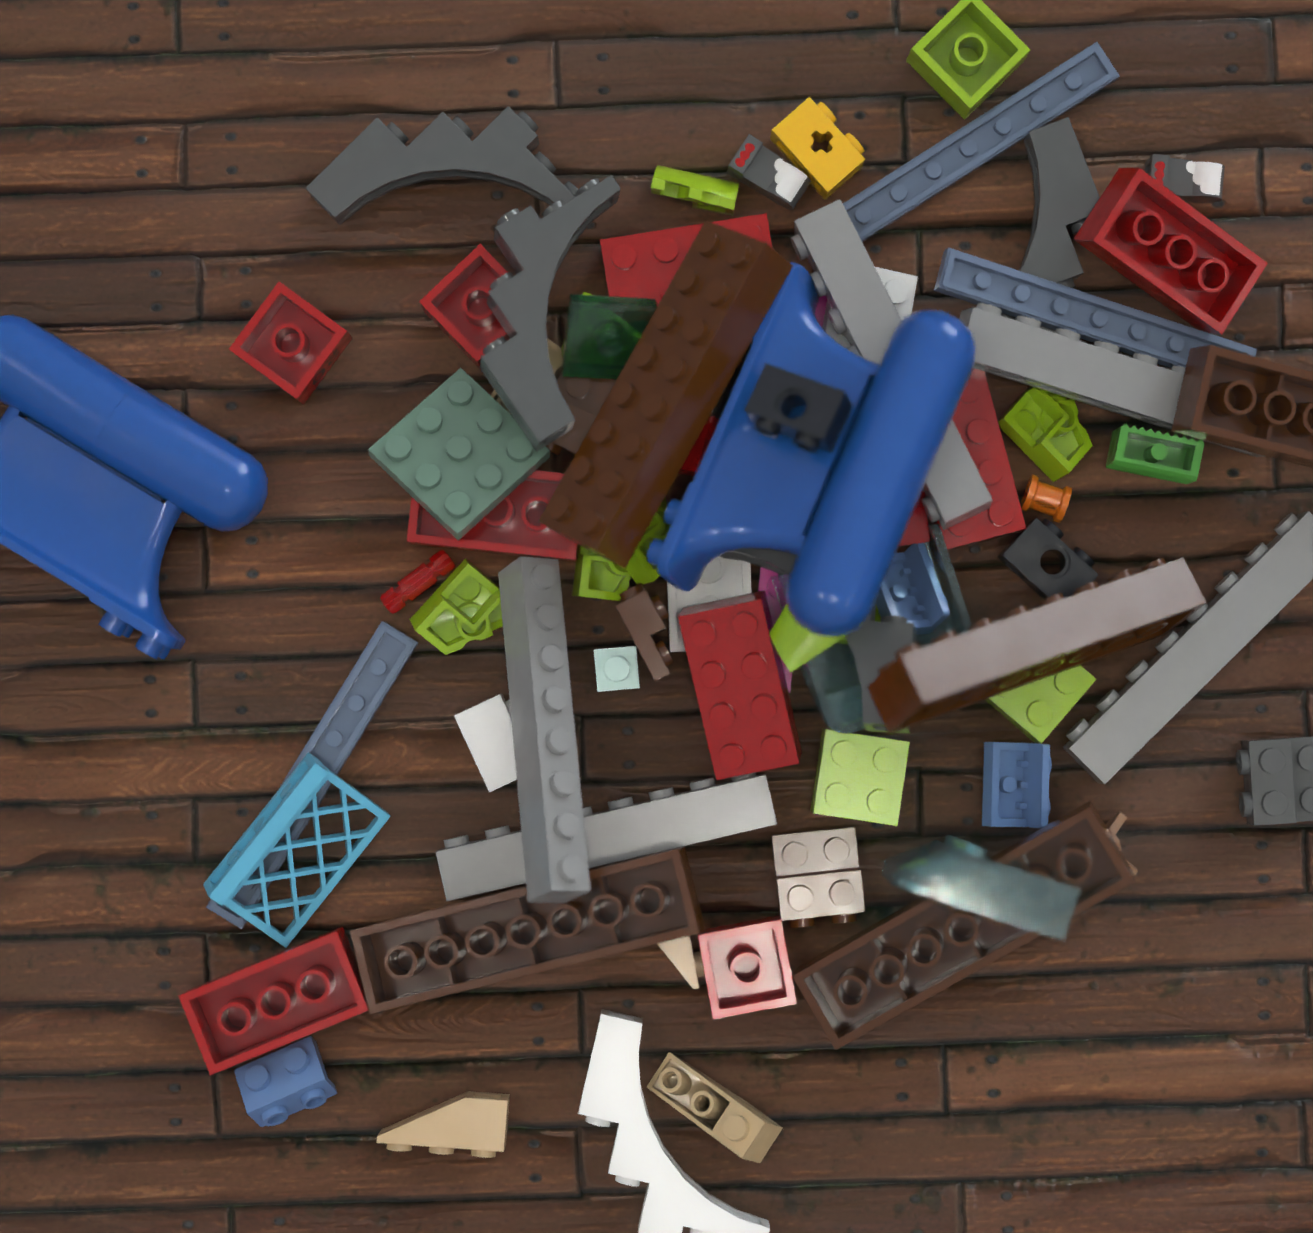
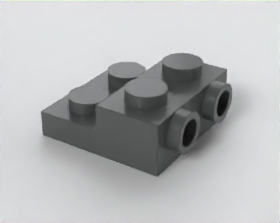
(1276, 780)

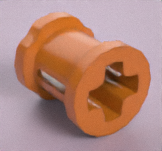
(1046, 498)

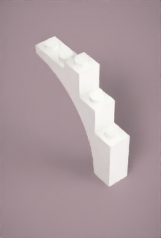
(616, 1095)

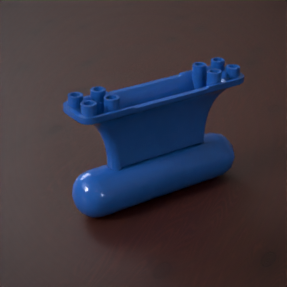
(92, 477)
(832, 508)

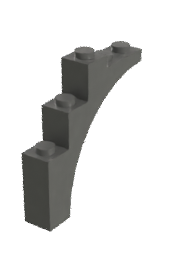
(382, 163)
(1061, 202)
(535, 249)
(870, 644)

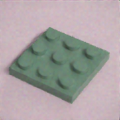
(458, 453)

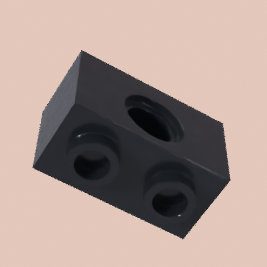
(782, 391)
(1024, 558)

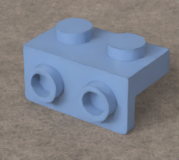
(913, 590)
(1016, 784)
(284, 1083)

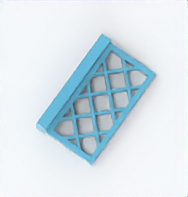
(269, 828)

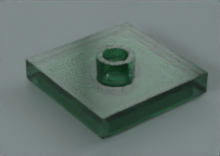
(603, 334)

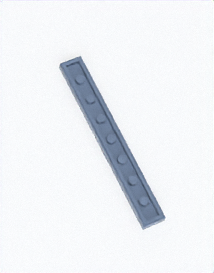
(980, 141)
(1073, 310)
(338, 735)

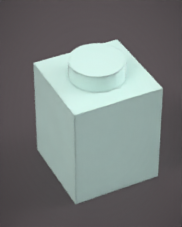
(616, 668)

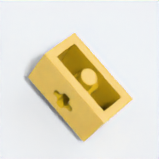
(796, 138)

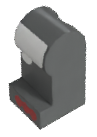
(768, 173)
(1187, 179)

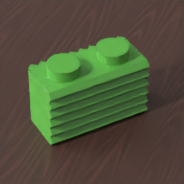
(1155, 454)

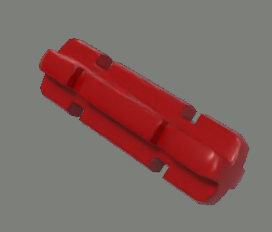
(417, 581)

